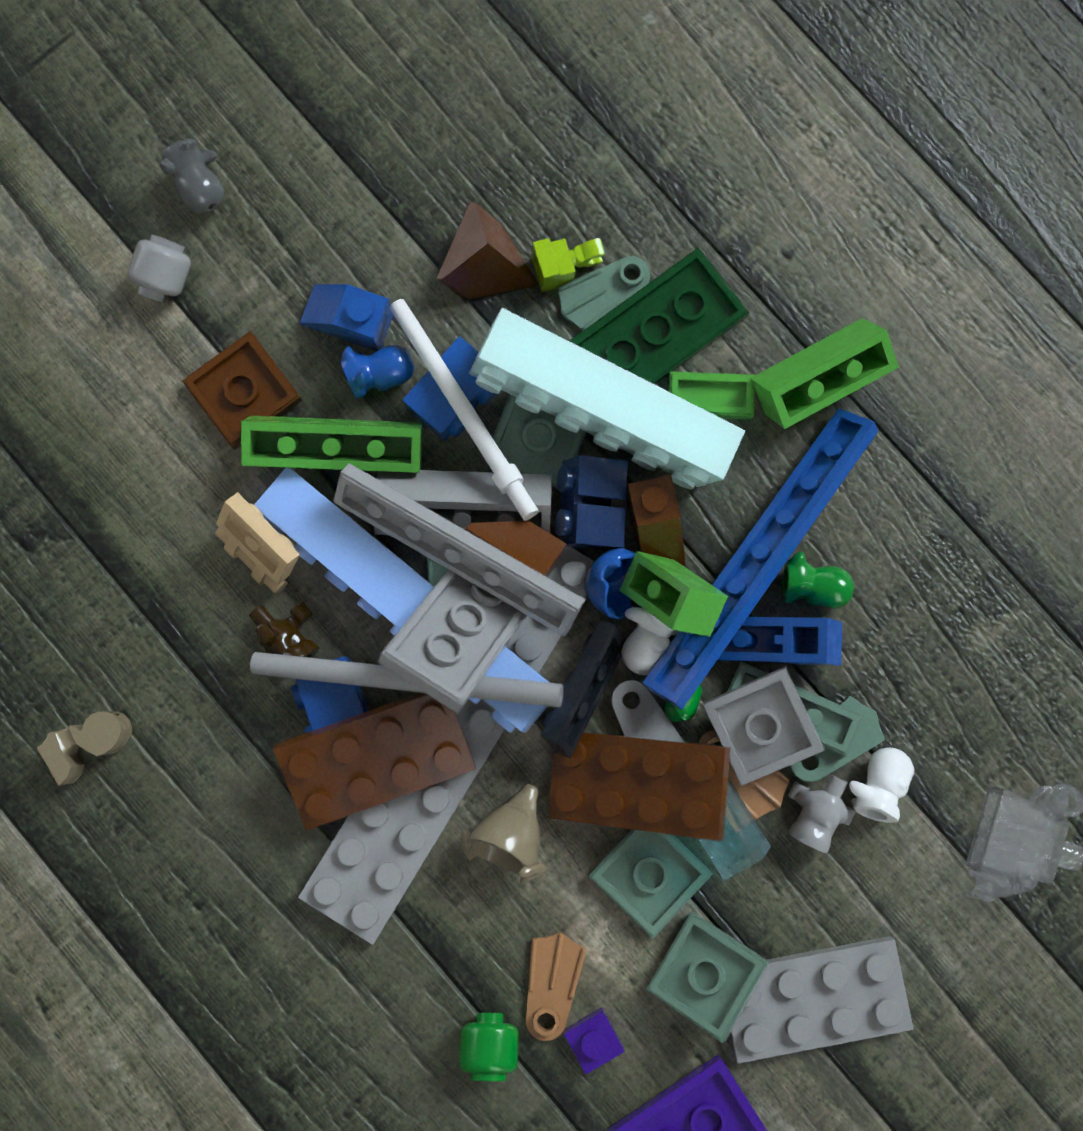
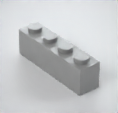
(469, 496)

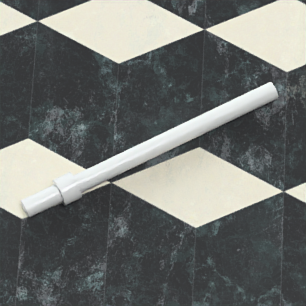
(506, 475)

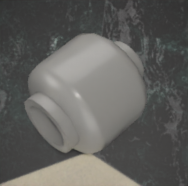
(159, 268)

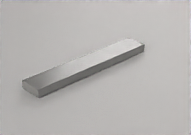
(457, 550)

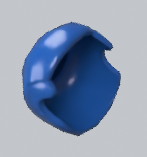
(605, 580)

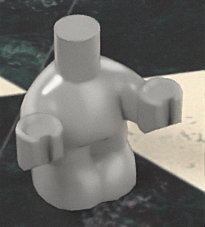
(820, 813)

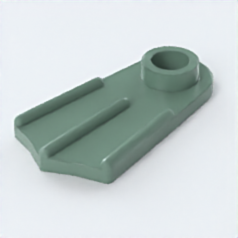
(601, 291)
(828, 761)

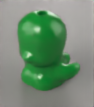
(817, 585)

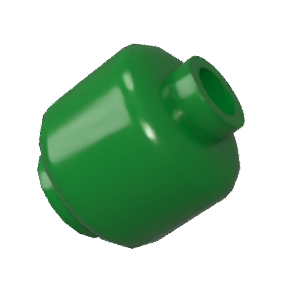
(489, 1048)

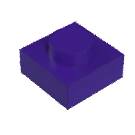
(594, 1040)

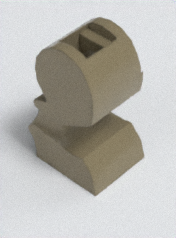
(99, 735)

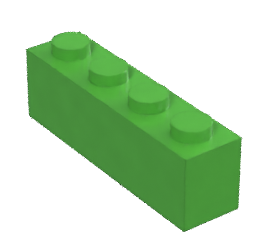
(331, 443)

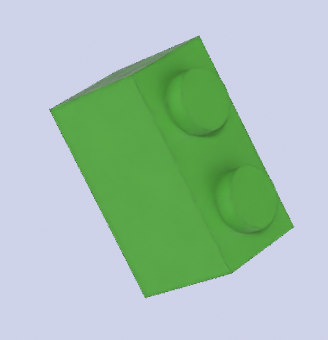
(673, 594)

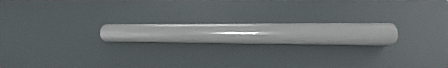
(381, 677)

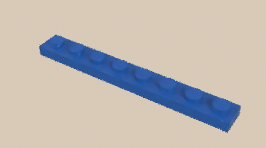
(764, 553)

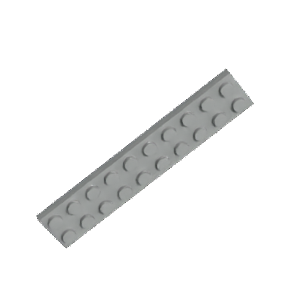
(388, 843)

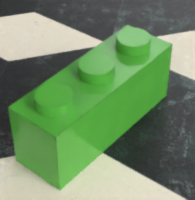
(824, 372)

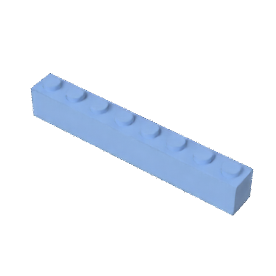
(374, 573)

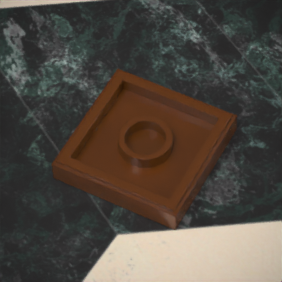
(240, 385)

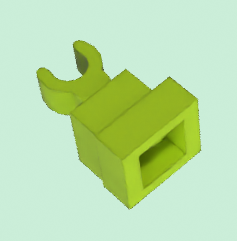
(556, 263)

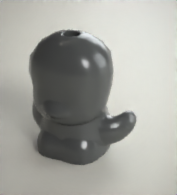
(194, 181)

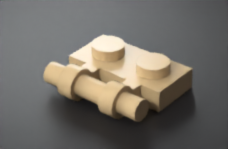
(256, 543)

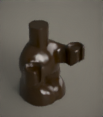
(282, 635)

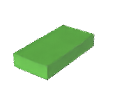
(718, 393)

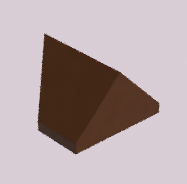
(483, 259)

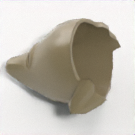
(509, 836)

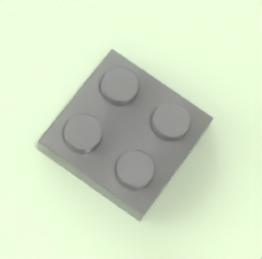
(763, 726)

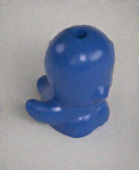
(381, 370)

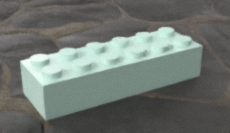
(604, 402)

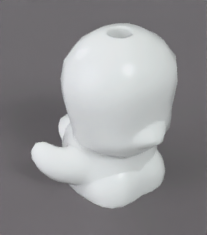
(646, 642)
(887, 781)

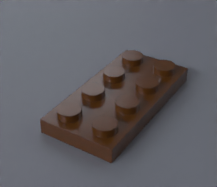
(373, 758)
(642, 785)

